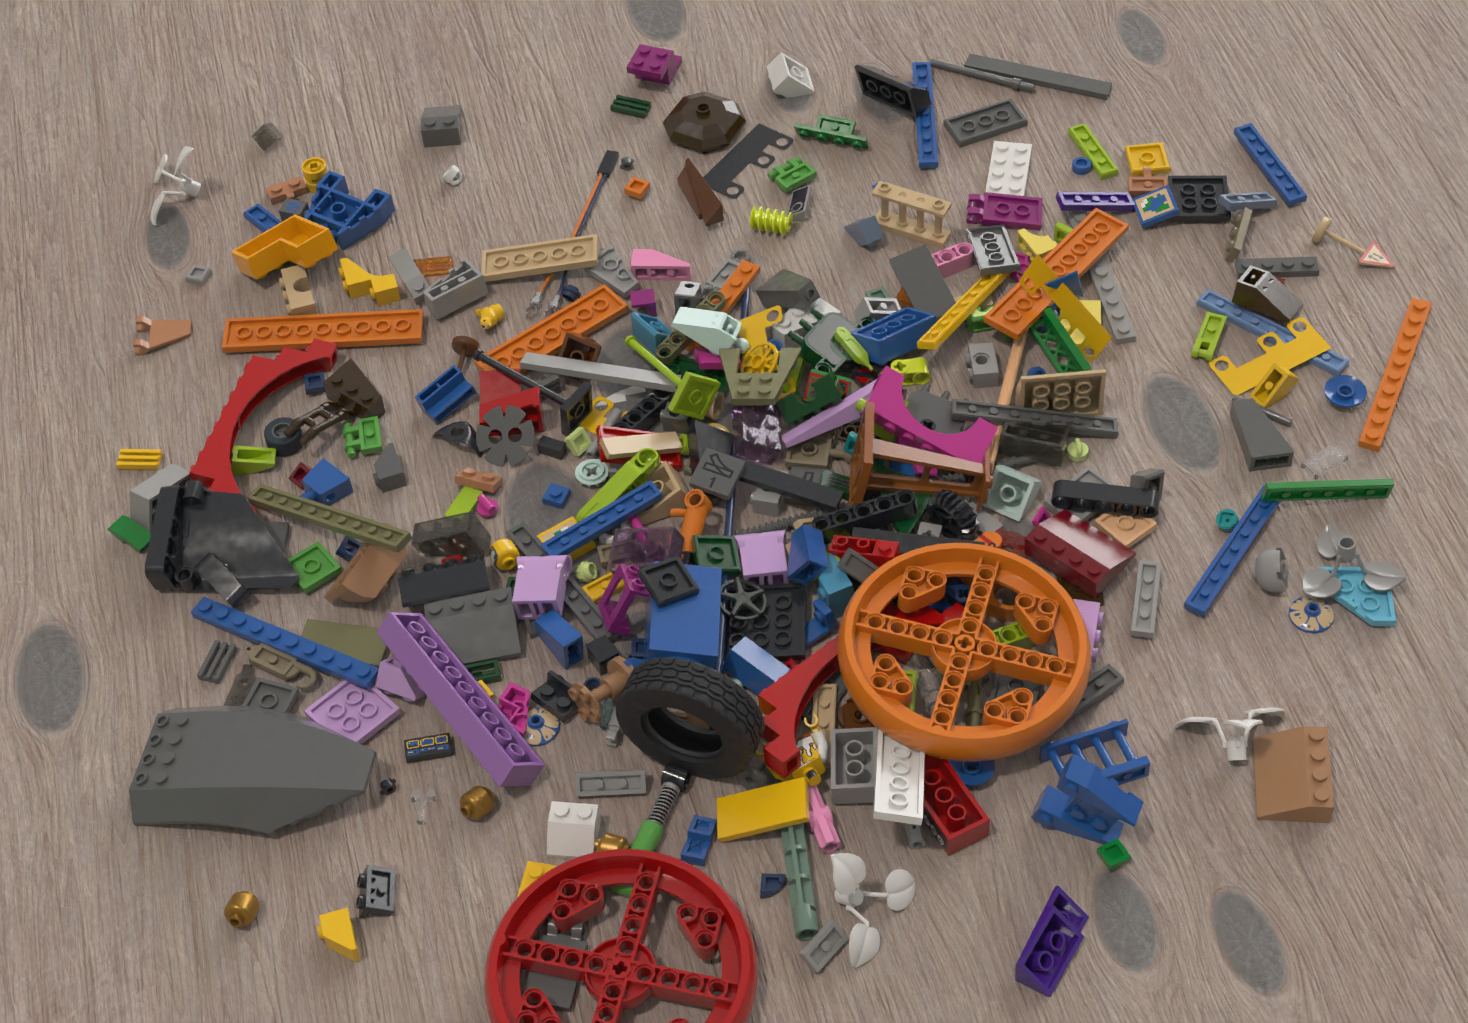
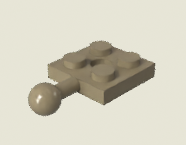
(819, 457)

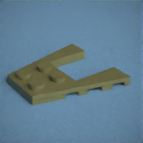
(757, 387)

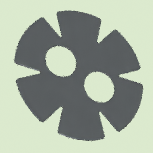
(513, 450)

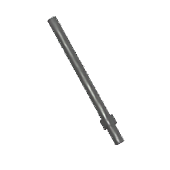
(1015, 83)

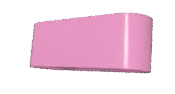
(954, 259)

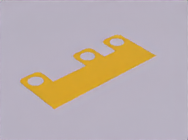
(1072, 308)
(754, 332)
(1304, 347)

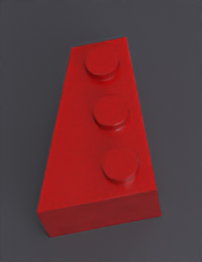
(527, 400)

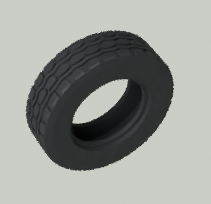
(702, 693)

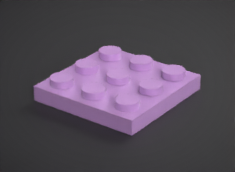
(353, 711)

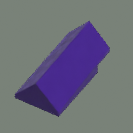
(1051, 944)

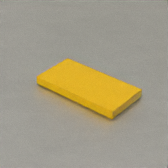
(762, 809)

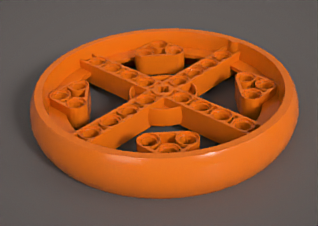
(964, 643)

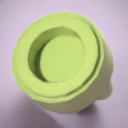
(1077, 451)

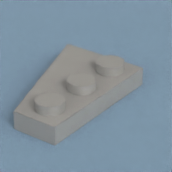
(613, 272)

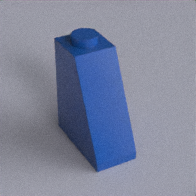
(806, 555)
(560, 638)

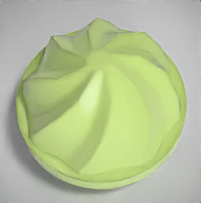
(586, 571)

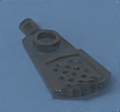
(237, 692)

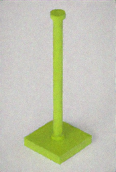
(693, 390)

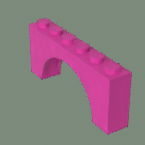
(895, 418)

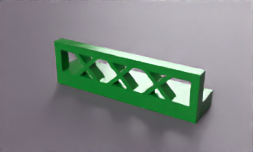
(1063, 340)

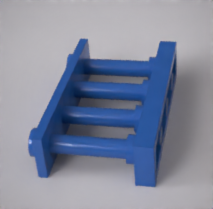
(1123, 773)

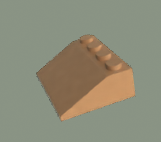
(1293, 775)

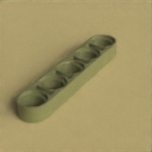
(676, 348)

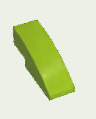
(251, 459)

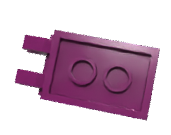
(1005, 209)

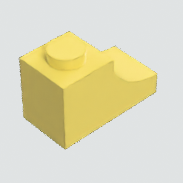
(1033, 244)

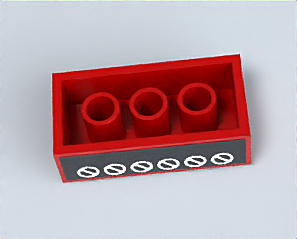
(951, 808)

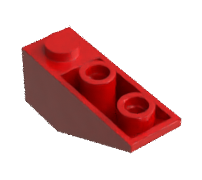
(874, 550)

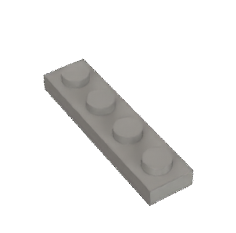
(1145, 599)

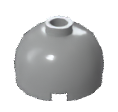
(1271, 570)

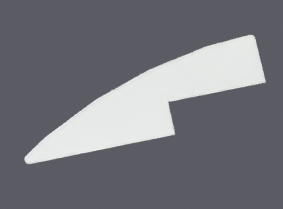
(621, 395)

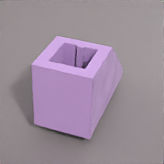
(395, 680)

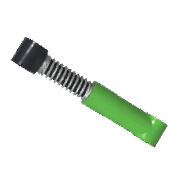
(650, 832)

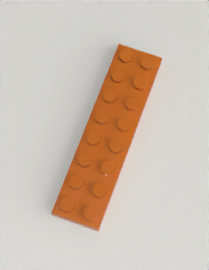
(547, 336)

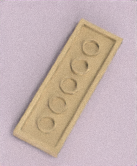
(540, 258)

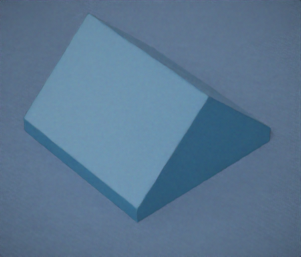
(650, 330)

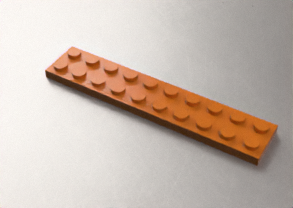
(1076, 252)
(343, 329)

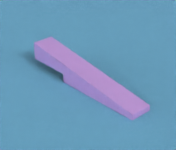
(831, 418)

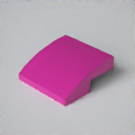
(707, 360)

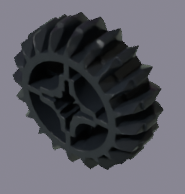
(953, 515)

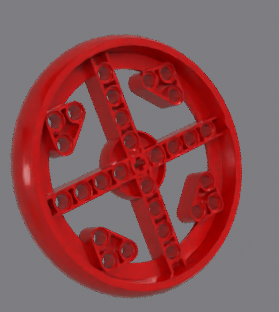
(619, 971)

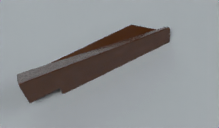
(700, 195)

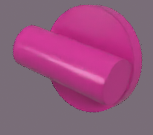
(486, 507)

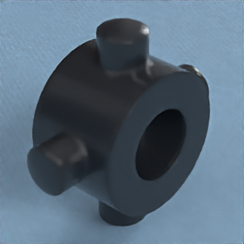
(388, 786)

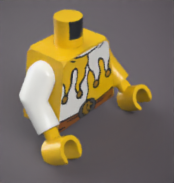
(813, 754)

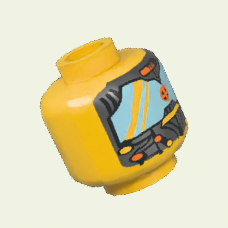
(504, 554)

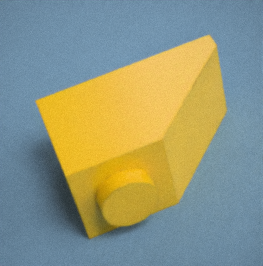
(1274, 385)
(339, 933)

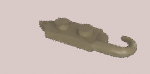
(280, 664)

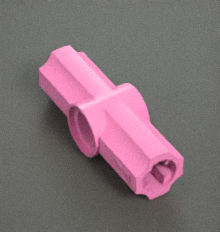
(821, 822)

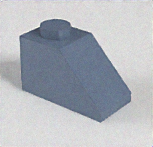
(865, 231)

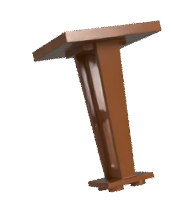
(868, 448)

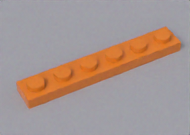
(734, 289)

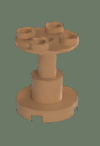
(610, 688)

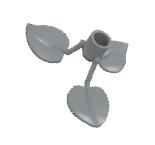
(1332, 543)

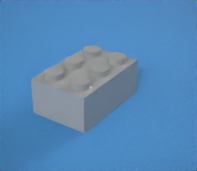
(853, 765)

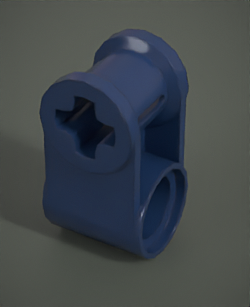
(955, 592)

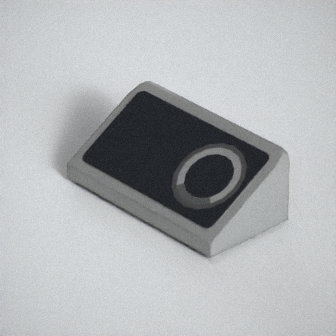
(800, 203)

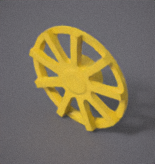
(760, 361)

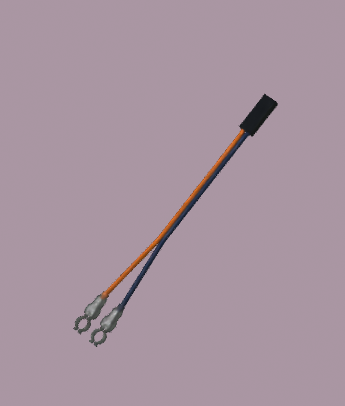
(605, 170)

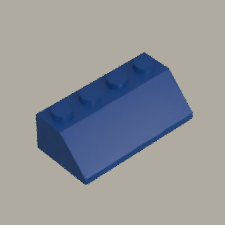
(894, 334)

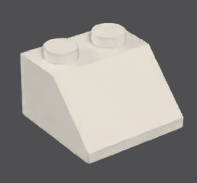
(789, 77)
(572, 829)

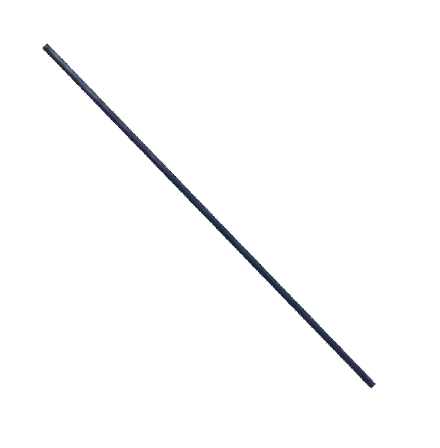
(729, 520)

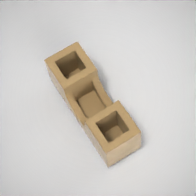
(297, 291)

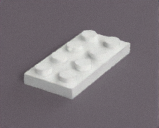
(1009, 168)

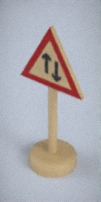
(1372, 256)

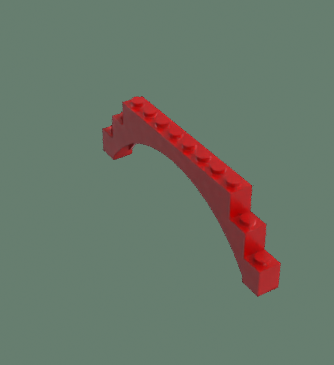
(258, 382)
(790, 694)

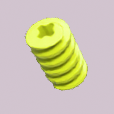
(770, 222)

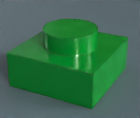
(1113, 854)

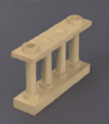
(908, 227)

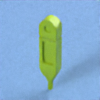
(852, 347)

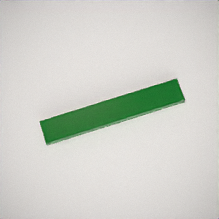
(1327, 490)

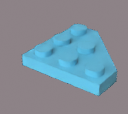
(1370, 605)

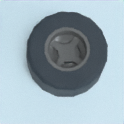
(276, 439)

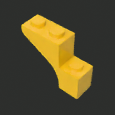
(362, 283)

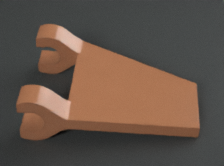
(161, 333)

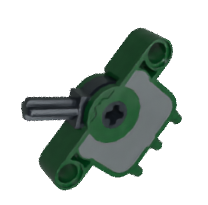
(820, 346)

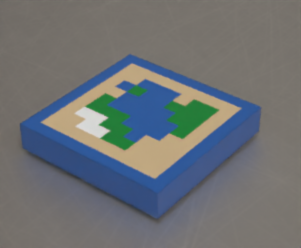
(1155, 206)

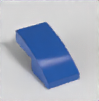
(698, 840)

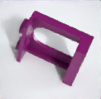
(613, 611)

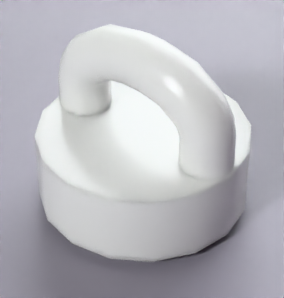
(450, 174)

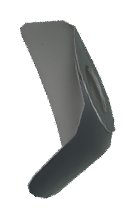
(468, 436)

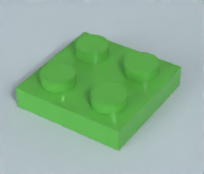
(314, 567)

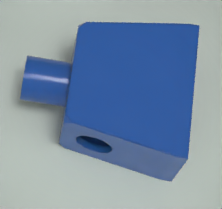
(326, 484)

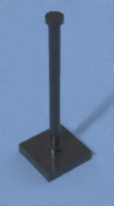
(572, 410)

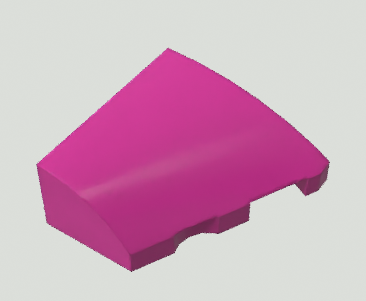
(515, 706)

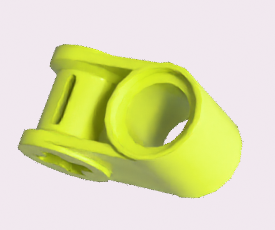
(914, 370)

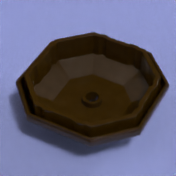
(704, 122)

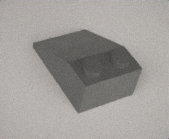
(441, 126)

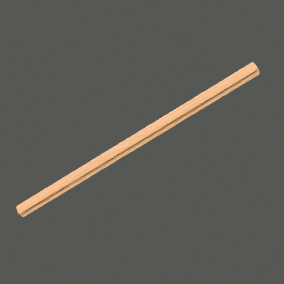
(1007, 388)

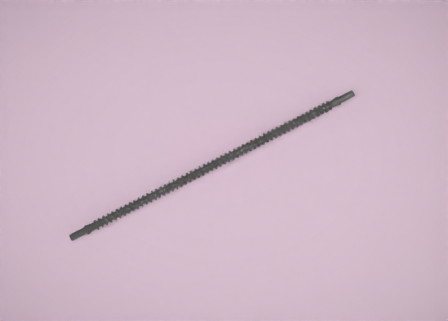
(1013, 463)

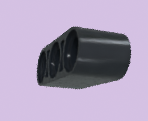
(222, 580)

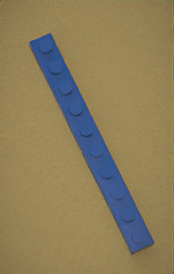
(301, 648)

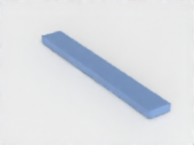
(1260, 325)

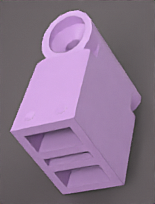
(763, 557)
(540, 585)

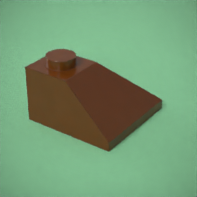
(580, 348)

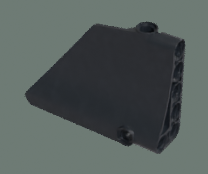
(199, 520)

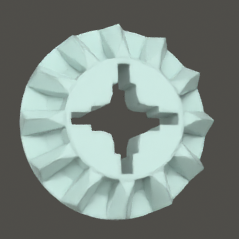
(591, 466)

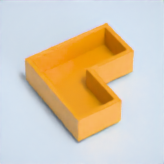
(290, 240)

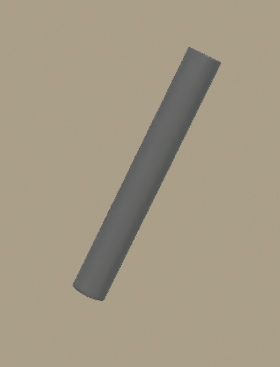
(1271, 414)

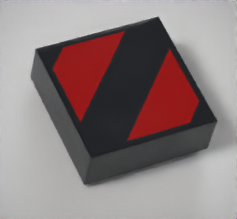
(861, 376)

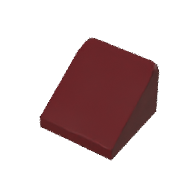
(299, 473)

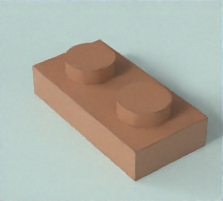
(478, 480)

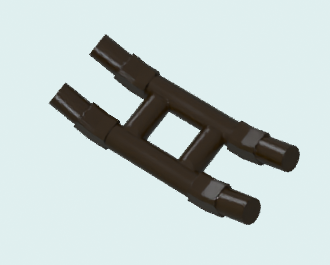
(316, 427)

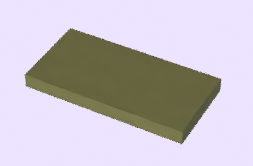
(349, 639)

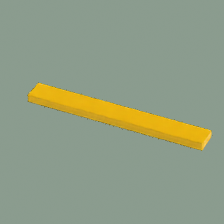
(960, 311)

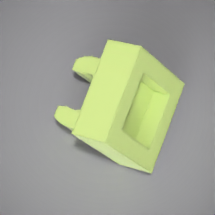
(578, 441)

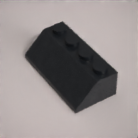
(893, 90)
(443, 580)

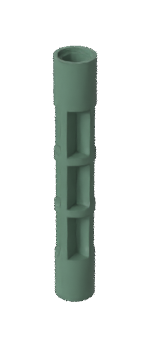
(800, 882)

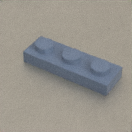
(1249, 200)

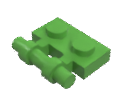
(792, 174)
(369, 434)

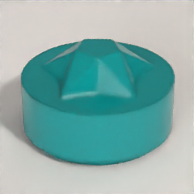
(1227, 520)

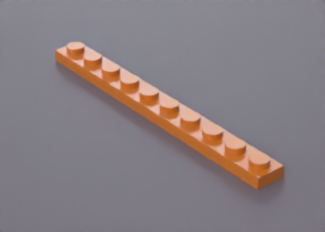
(1394, 375)

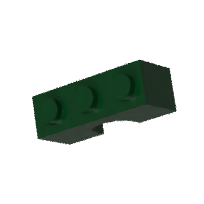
(795, 407)

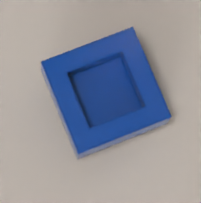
(556, 496)

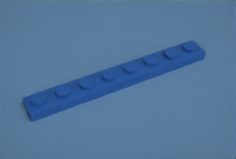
(926, 121)
(1230, 555)

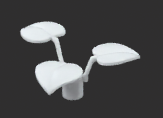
(186, 185)
(1237, 745)
(847, 873)

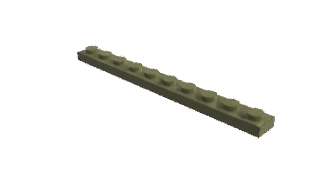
(330, 518)

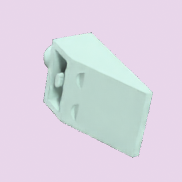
(710, 329)

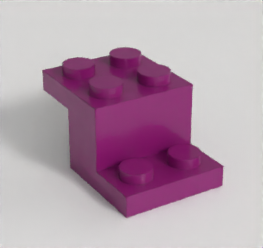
(654, 64)

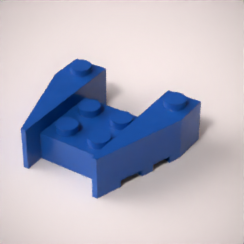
(345, 213)
(1088, 805)

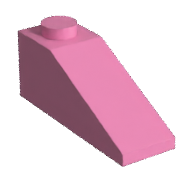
(654, 265)

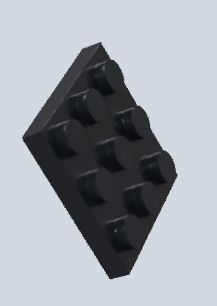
(1199, 197)

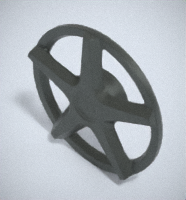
(742, 600)

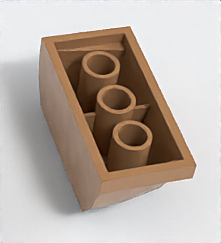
(366, 574)

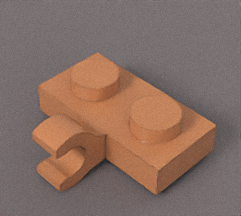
(1141, 185)
(286, 189)

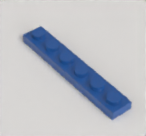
(1270, 164)
(603, 520)

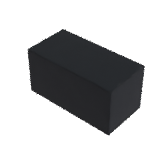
(552, 447)

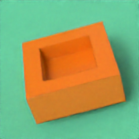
(637, 188)

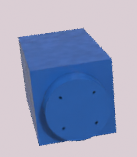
(688, 626)

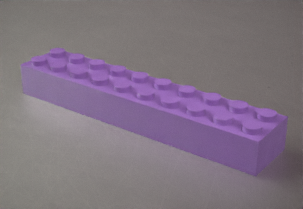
(460, 699)

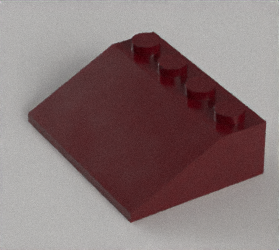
(1077, 552)

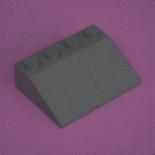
(477, 625)

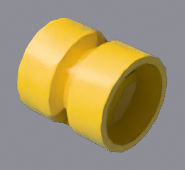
(313, 171)

